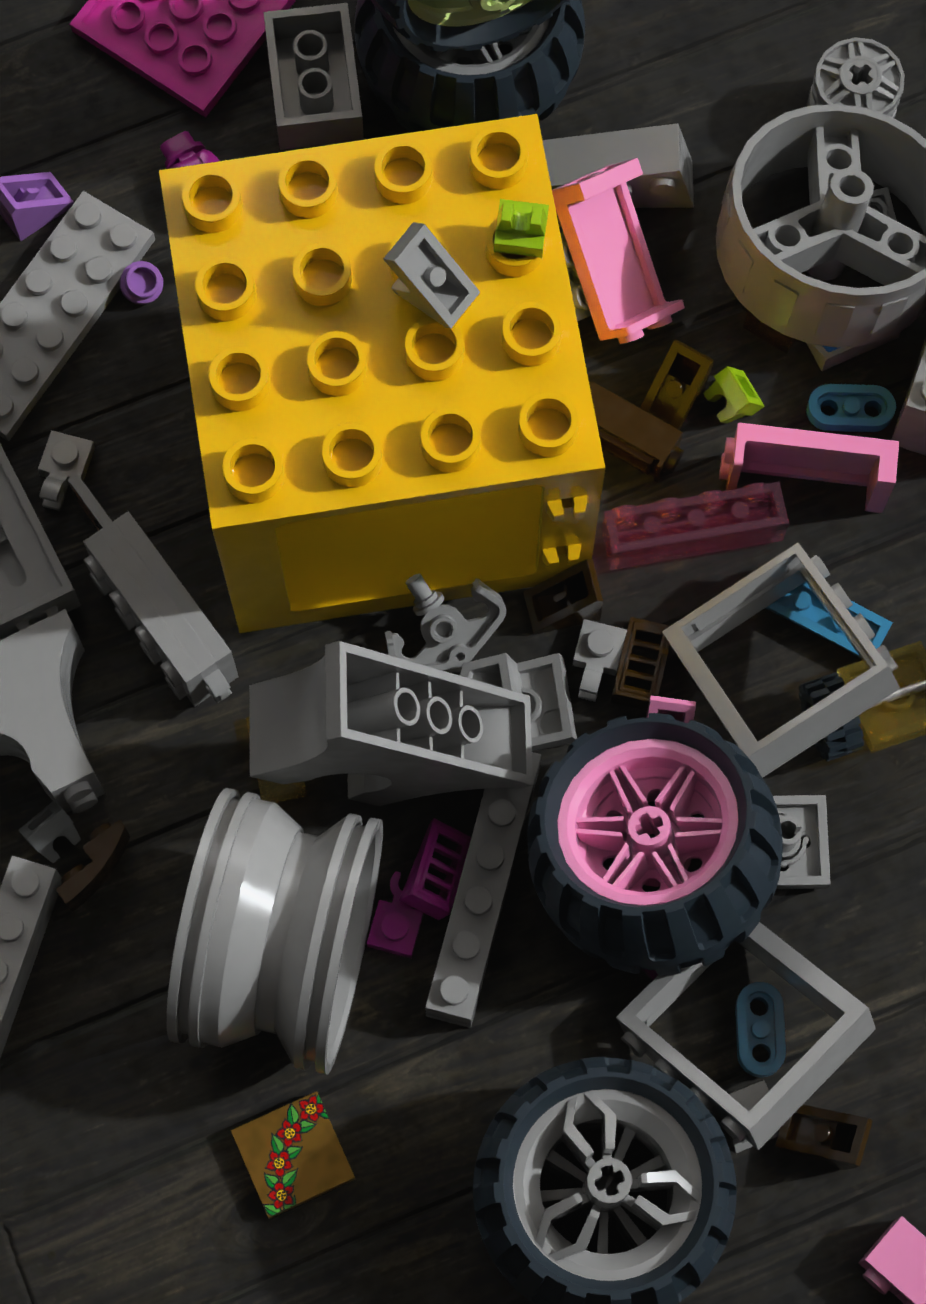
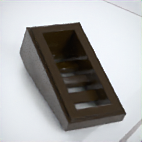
(634, 696)

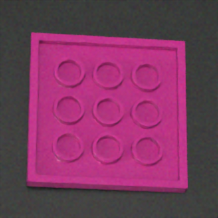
(179, 44)

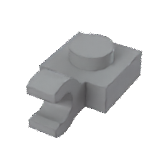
(61, 460)
(598, 653)

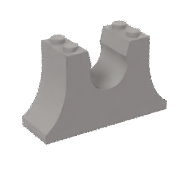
(38, 710)
(389, 727)

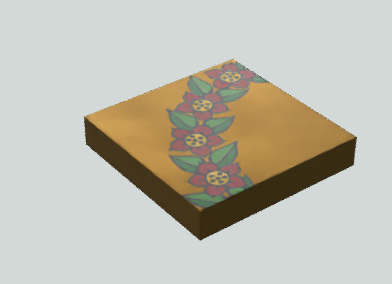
(293, 1155)

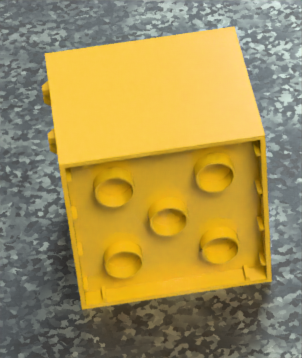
(345, 421)

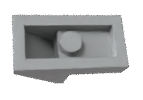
(430, 276)

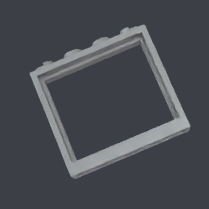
(747, 599)
(799, 1083)

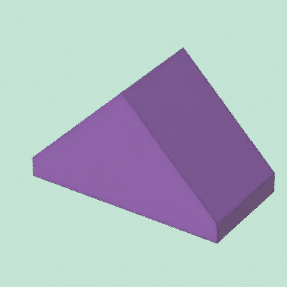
(31, 201)

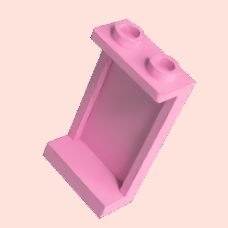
(612, 253)
(813, 457)

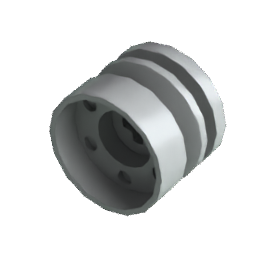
(859, 75)

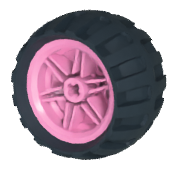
(685, 774)

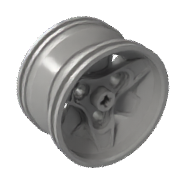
(273, 930)

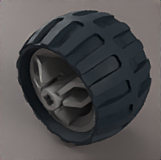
(612, 1098)

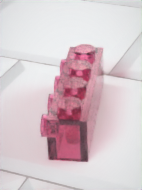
(694, 525)

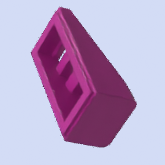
(413, 892)

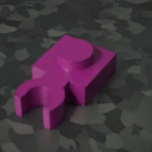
(395, 924)

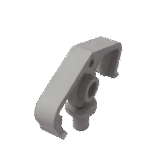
(447, 634)

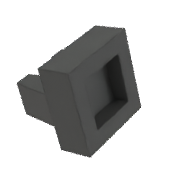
(46, 827)

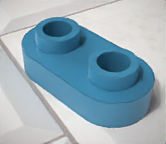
(849, 407)
(761, 1031)

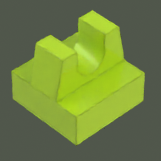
(521, 228)
(739, 393)

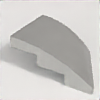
(546, 685)

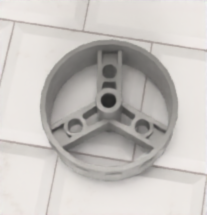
(843, 155)

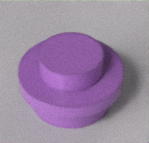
(141, 282)

